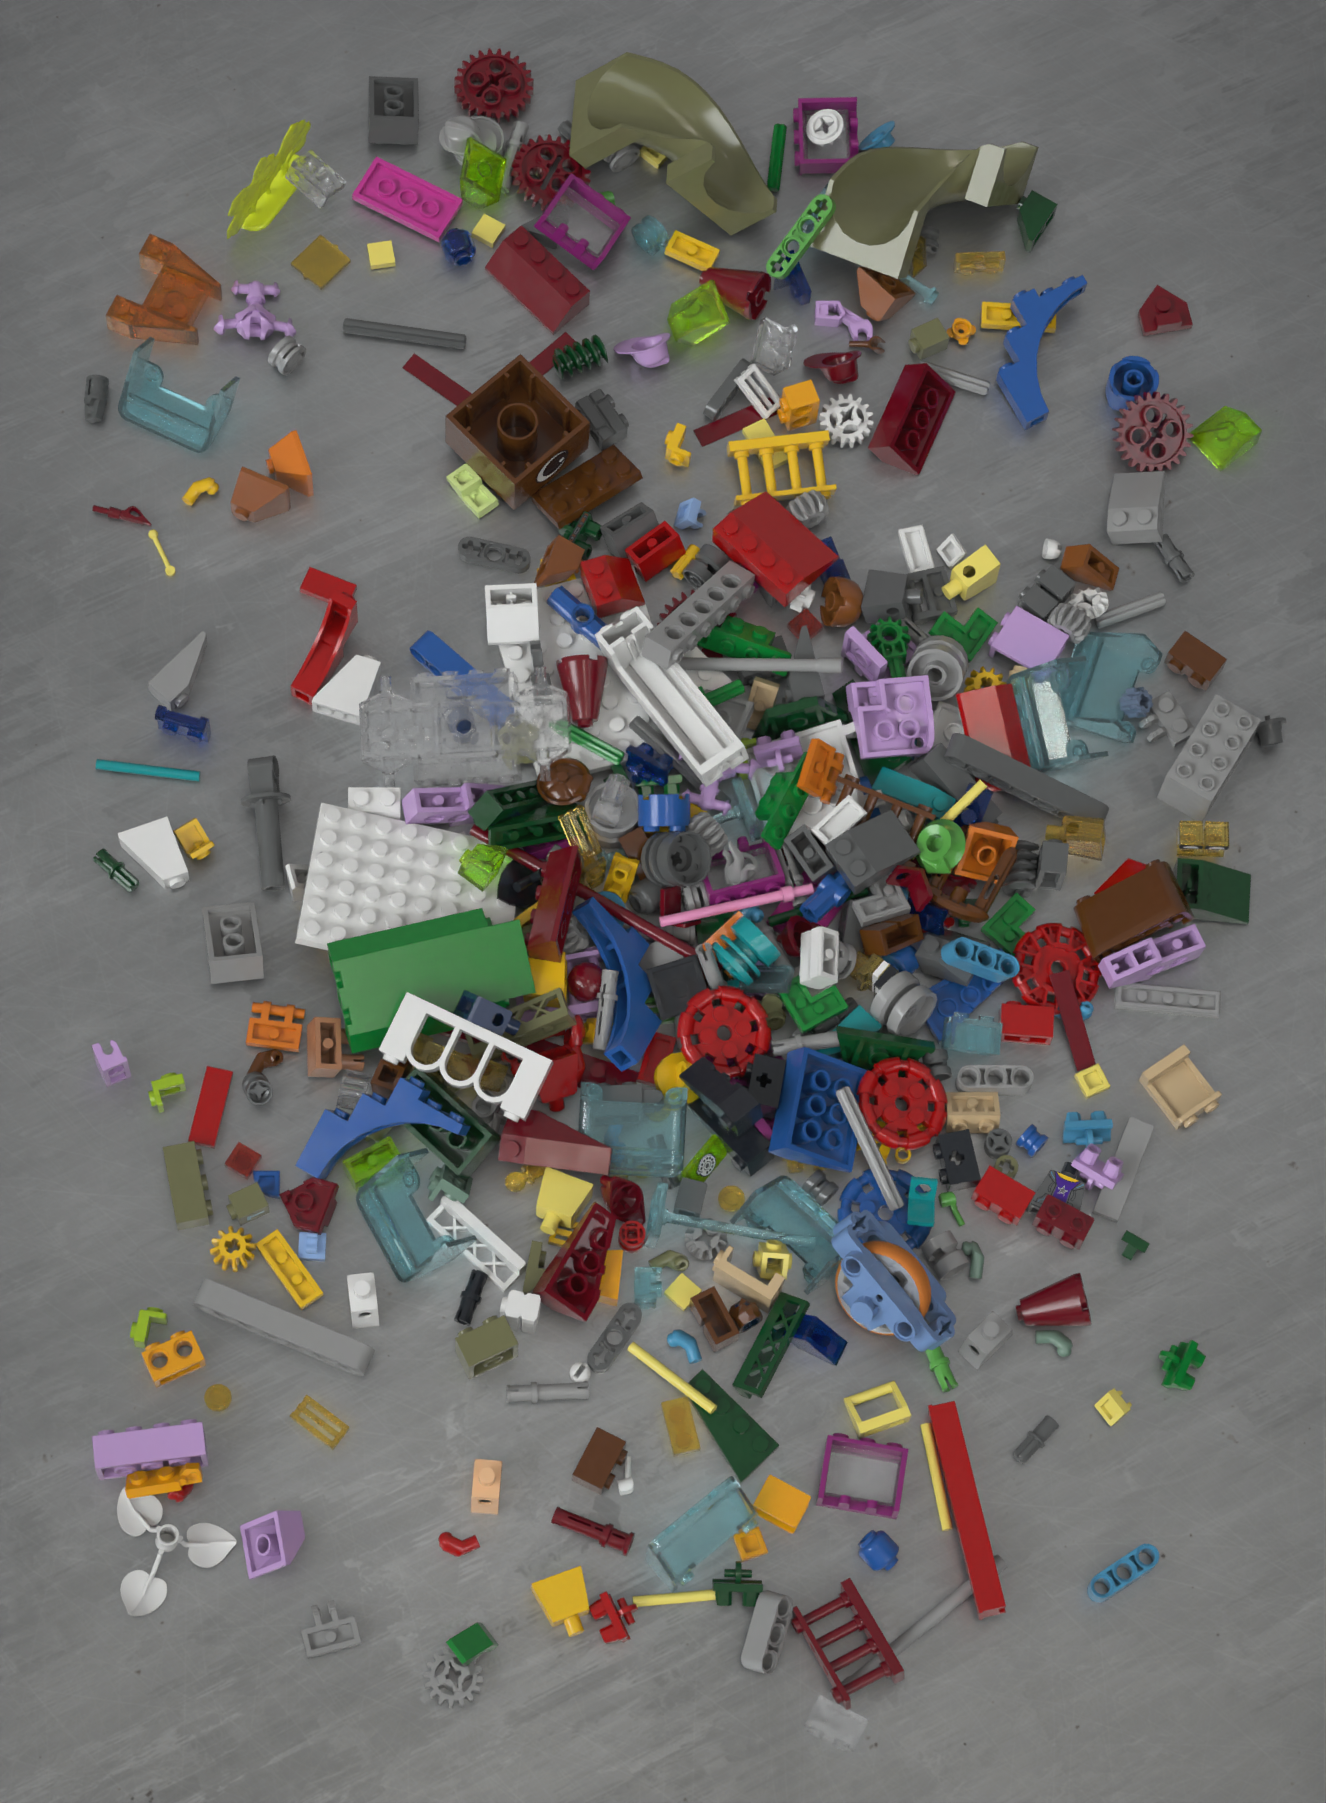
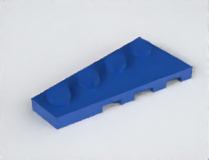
(958, 998)

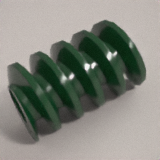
(579, 355)

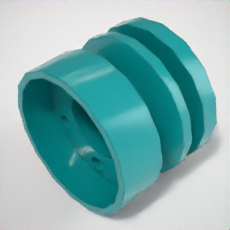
(745, 950)

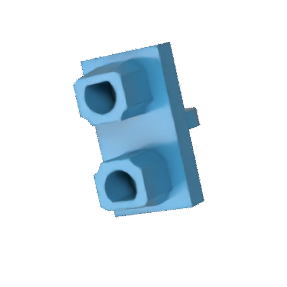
(1087, 1131)

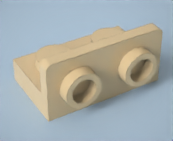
(972, 1111)

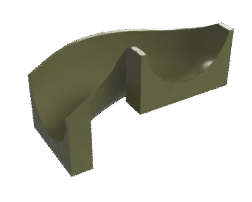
(672, 114)
(890, 189)

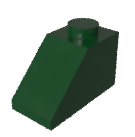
(1034, 217)

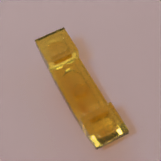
(459, 1065)

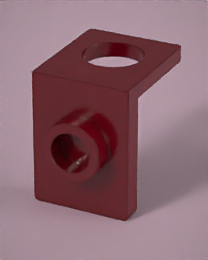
(916, 882)
(671, 903)

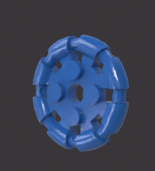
(875, 1201)

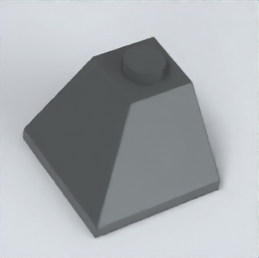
(931, 961)

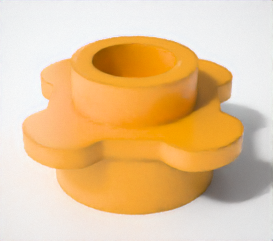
(961, 324)

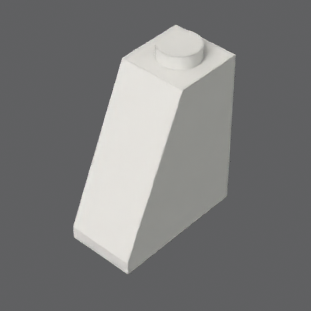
(348, 688)
(156, 852)

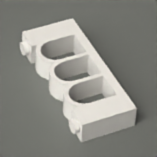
(407, 1026)

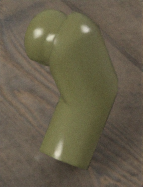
(671, 1260)

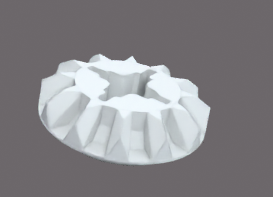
(815, 127)
(1099, 602)

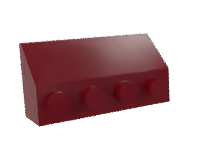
(538, 280)
(912, 418)
(555, 904)

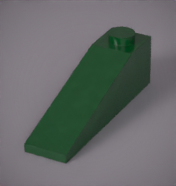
(506, 803)
(532, 827)

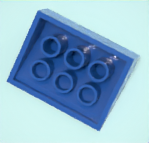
(809, 1116)

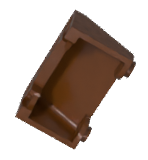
(1132, 910)

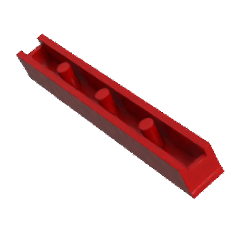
(967, 1510)

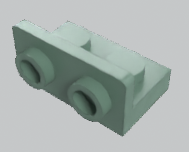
(453, 1185)

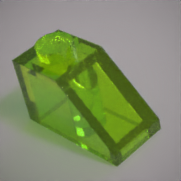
(482, 864)

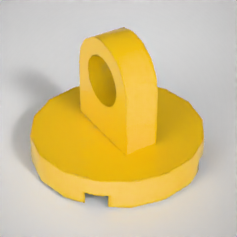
(668, 1073)

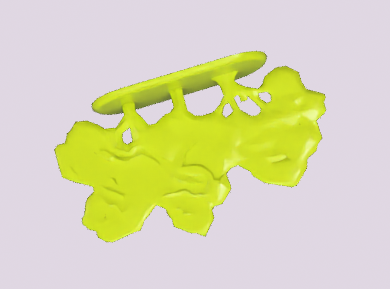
(269, 190)

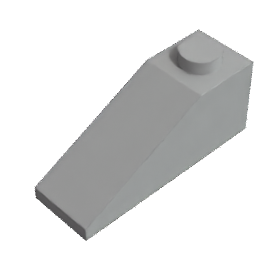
(176, 679)

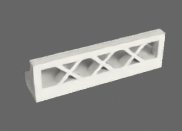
(485, 1236)

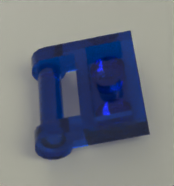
(176, 723)

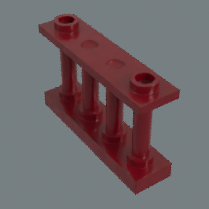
(861, 1621)

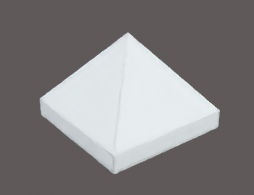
(951, 551)

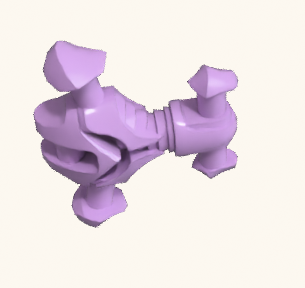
(255, 320)
(707, 800)

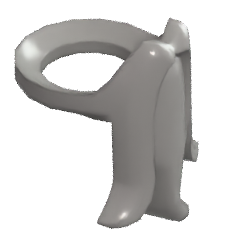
(734, 870)

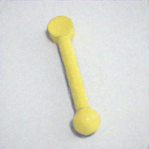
(170, 570)

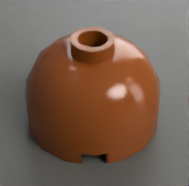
(841, 602)

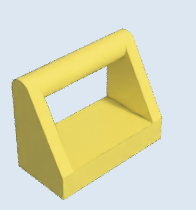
(881, 1422)

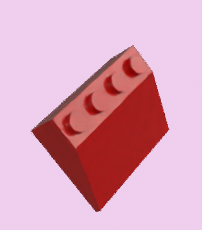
(773, 547)

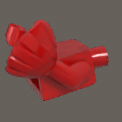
(566, 1068)

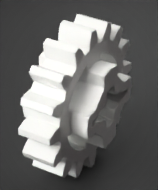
(852, 429)

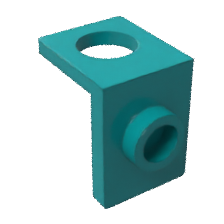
(921, 1205)

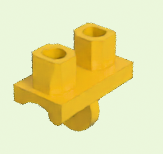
(621, 876)

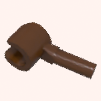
(872, 344)

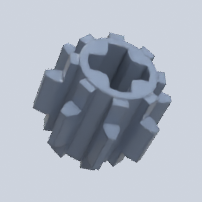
(1136, 702)

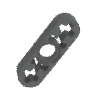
(725, 392)
(499, 564)
(631, 1326)

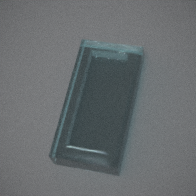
(772, 980)

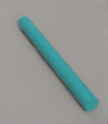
(148, 770)

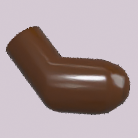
(266, 1060)

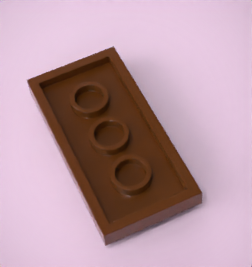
(586, 486)

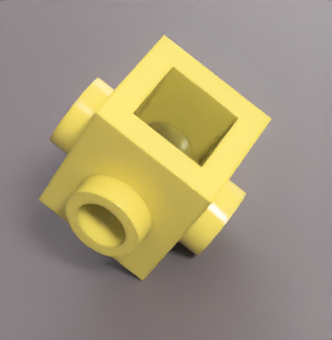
(780, 1261)

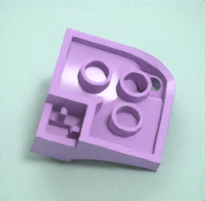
(891, 716)

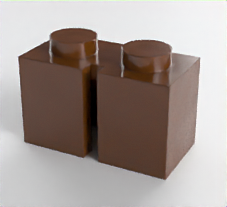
(1195, 660)
(891, 934)
(717, 1322)
(599, 1461)

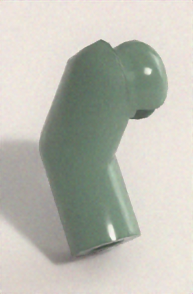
(977, 1258)
(1056, 1338)

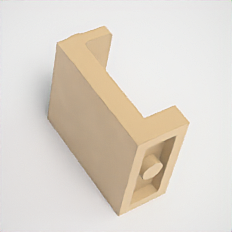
(1179, 1088)
(744, 1284)

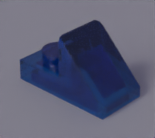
(797, 281)

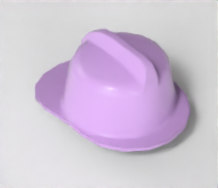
(647, 351)

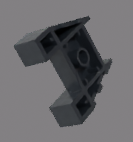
(729, 1114)

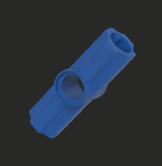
(570, 608)
(829, 893)

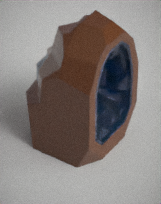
(745, 1315)

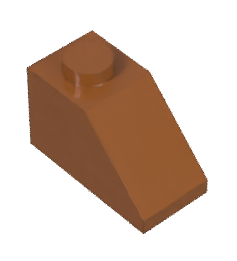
(559, 562)
(1089, 566)

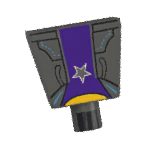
(1061, 1186)

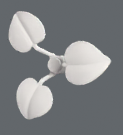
(206, 1545)

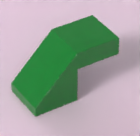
(472, 1643)

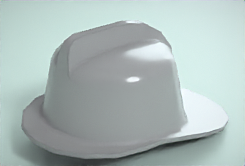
(459, 128)

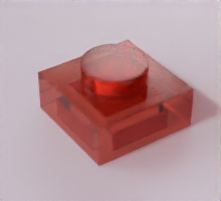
(803, 619)
(243, 1160)

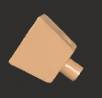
(486, 1486)

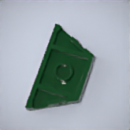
(798, 716)
(868, 1047)

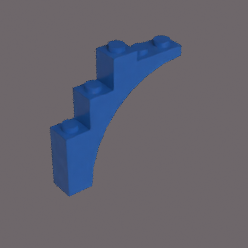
(1034, 314)
(622, 951)
(338, 1134)

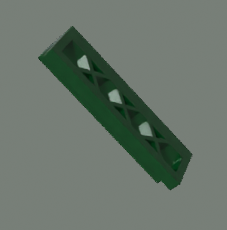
(766, 1345)

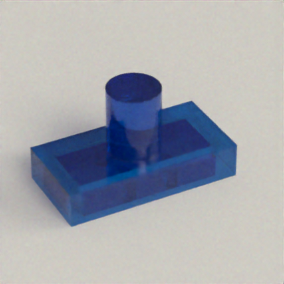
(976, 809)

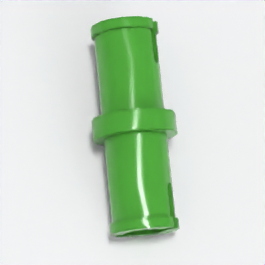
(940, 1366)

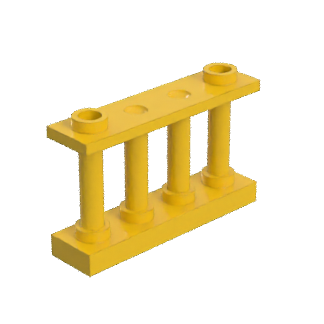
(790, 445)

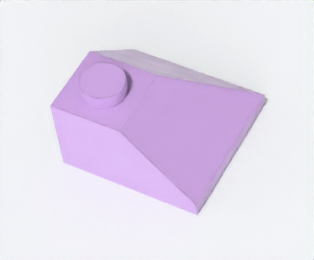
(271, 1541)

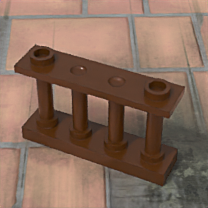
(922, 811)

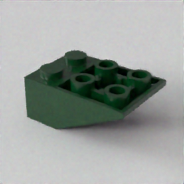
(1214, 890)

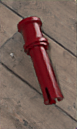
(606, 1535)

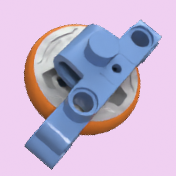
(887, 1284)

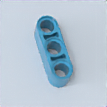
(969, 962)
(1114, 1582)

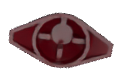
(623, 1198)

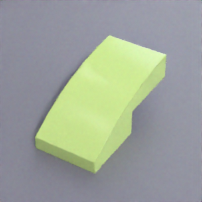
(472, 491)

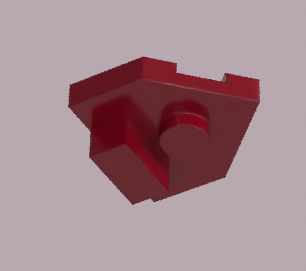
(1164, 313)
(311, 1204)

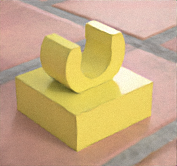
(1113, 1407)

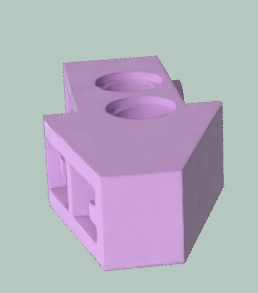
(443, 804)
(1151, 957)

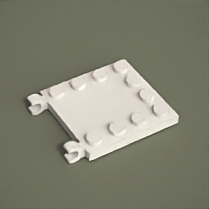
(814, 810)

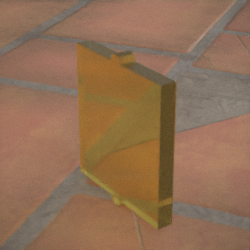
(320, 262)

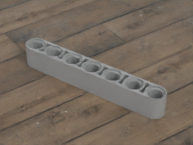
(284, 1327)

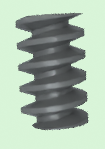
(1020, 873)

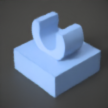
(688, 513)
(312, 1246)

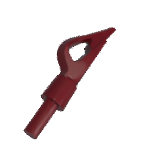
(125, 515)

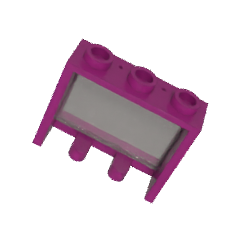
(830, 158)
(582, 222)
(766, 880)
(862, 1476)

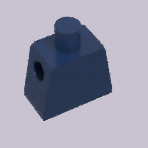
(486, 1014)

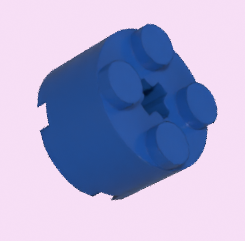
(1130, 378)
(664, 811)

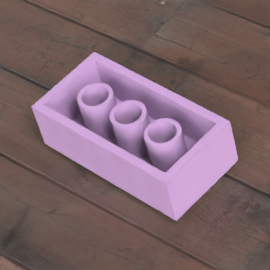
(149, 1448)

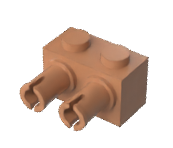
(324, 1049)

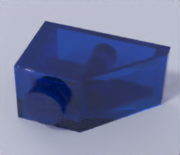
(818, 1340)

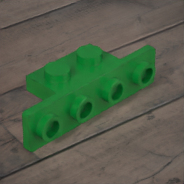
(743, 640)
(781, 805)

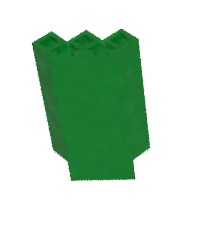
(429, 961)

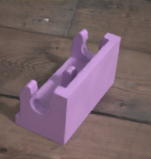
(112, 1066)

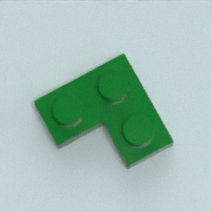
(970, 635)
(1006, 923)
(812, 1011)

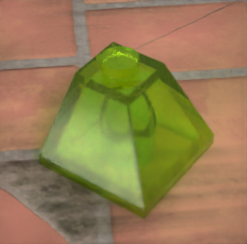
(481, 175)
(697, 315)
(1226, 436)

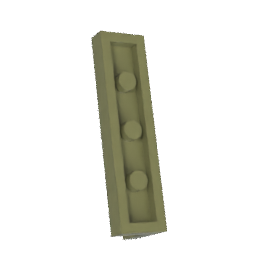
(535, 1029)

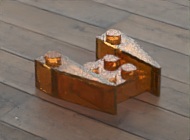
(172, 300)

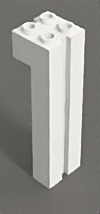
(671, 700)

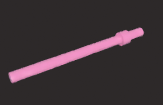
(785, 894)

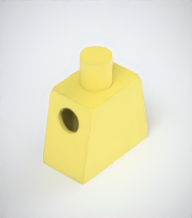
(973, 575)
(561, 1200)

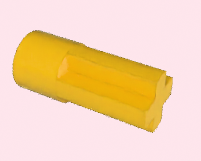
(683, 561)

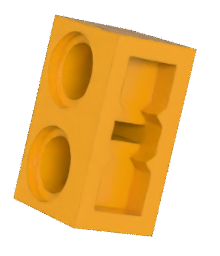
(799, 405)
(176, 1365)

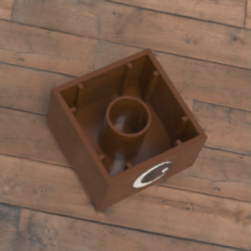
(517, 432)

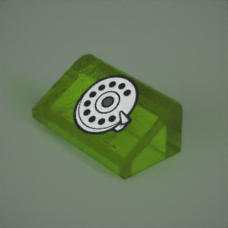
(705, 1160)

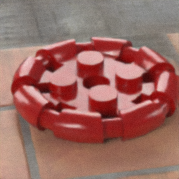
(1054, 952)
(726, 1016)
(915, 1096)

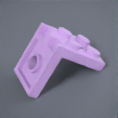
(866, 657)

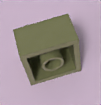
(486, 1346)

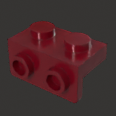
(1063, 1222)

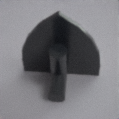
(518, 885)

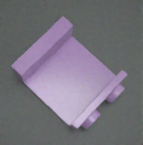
(1027, 639)

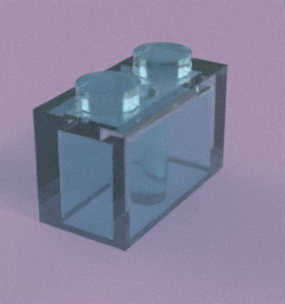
(972, 1035)

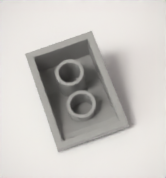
(1136, 508)
(233, 942)

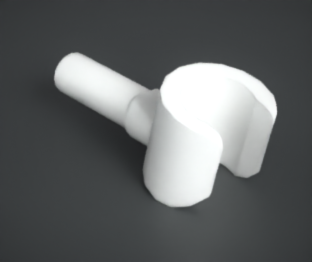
(626, 1485)

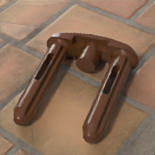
(955, 902)

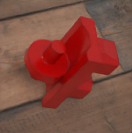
(606, 1606)

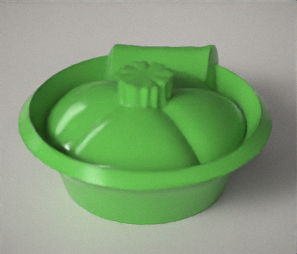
(941, 846)

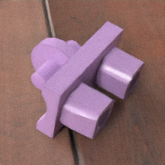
(778, 752)
(1095, 1170)

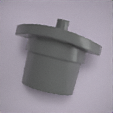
(1270, 731)

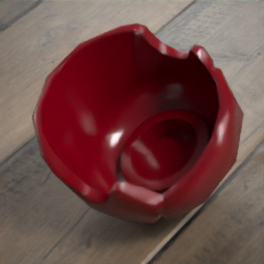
(585, 981)

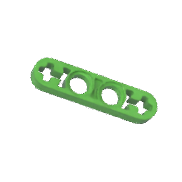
(804, 239)

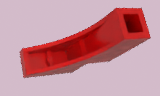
(327, 648)

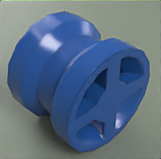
(1032, 1140)

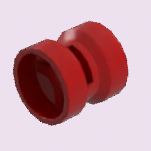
(631, 1241)

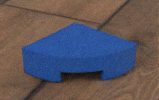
(269, 1182)

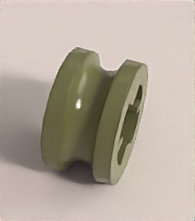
(1008, 1159)

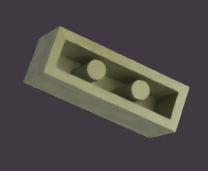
(187, 1185)

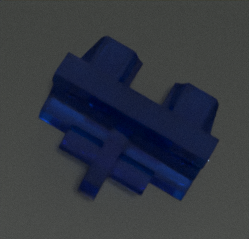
(646, 767)
(931, 917)

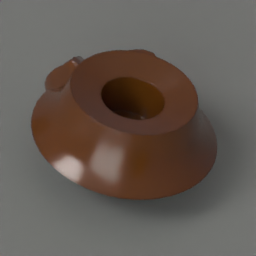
(568, 782)

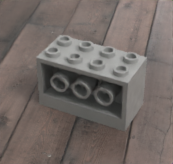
(1208, 758)

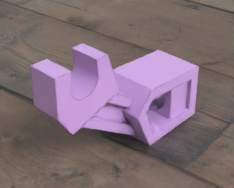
(845, 316)

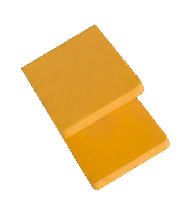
(781, 1504)

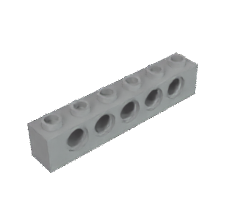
(698, 615)

